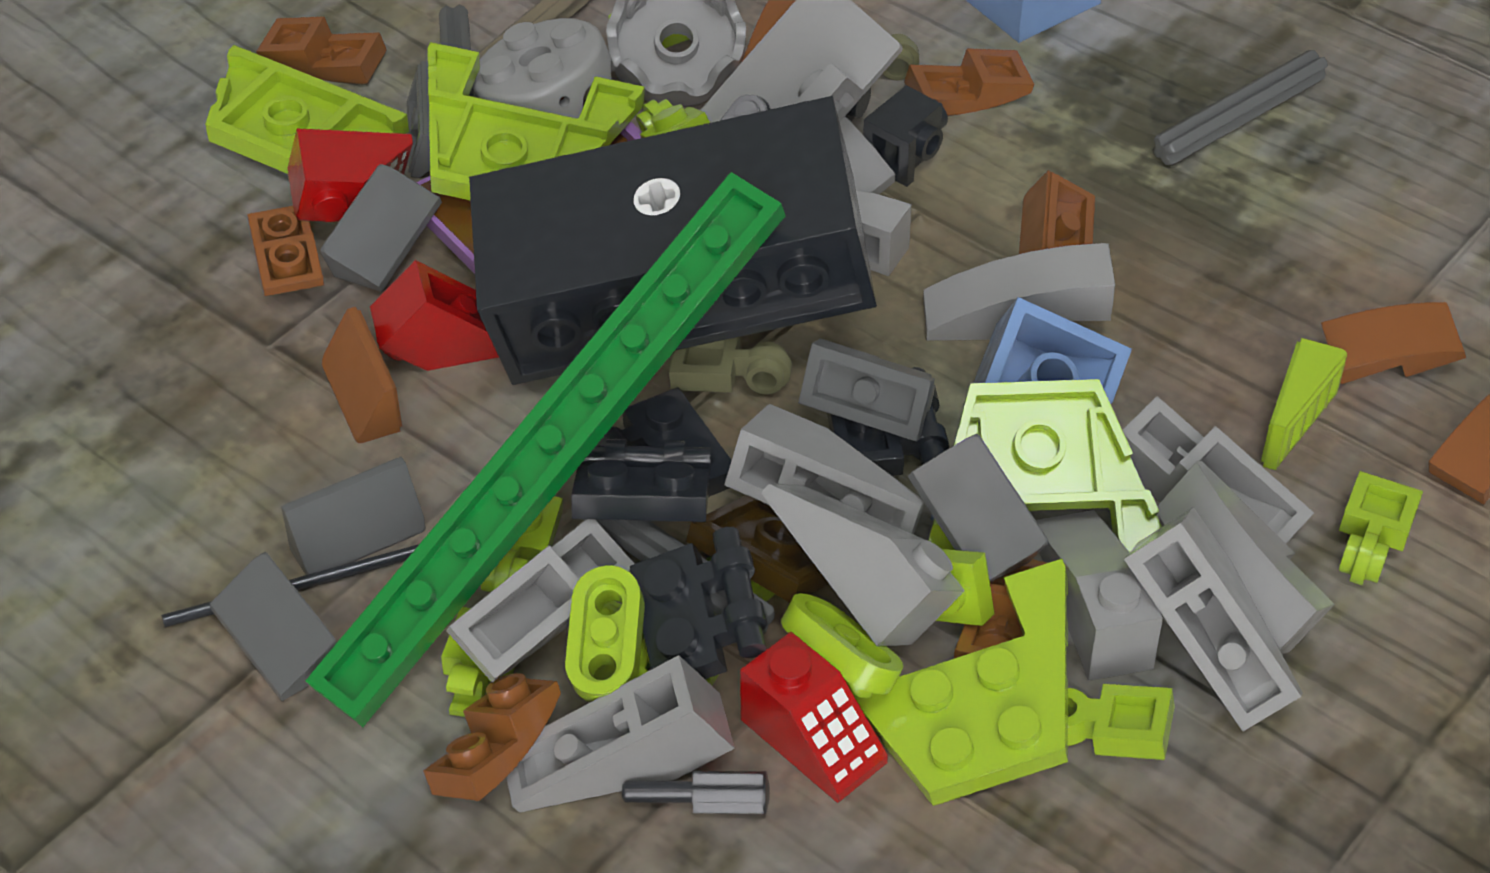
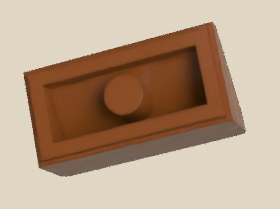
(1056, 215)
(361, 380)

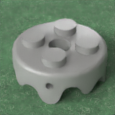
(544, 63)
(680, 77)

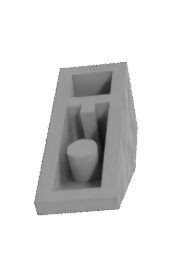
(796, 451)
(880, 572)
(1107, 606)
(1214, 618)
(640, 732)

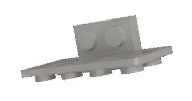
(811, 55)

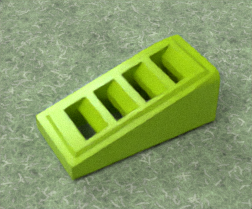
(1305, 393)

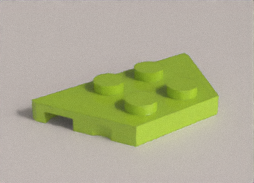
(267, 101)

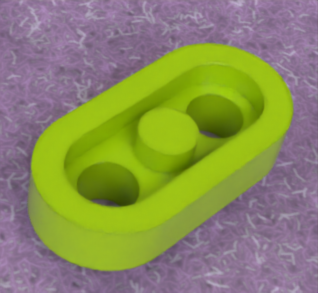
(602, 638)
(843, 644)

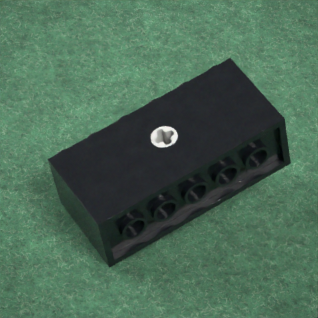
(580, 230)

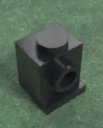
(906, 131)

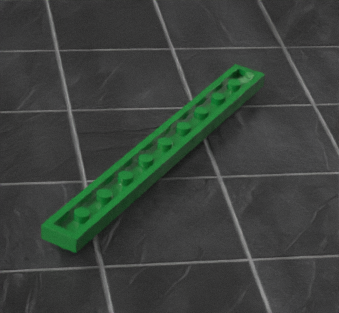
(545, 450)

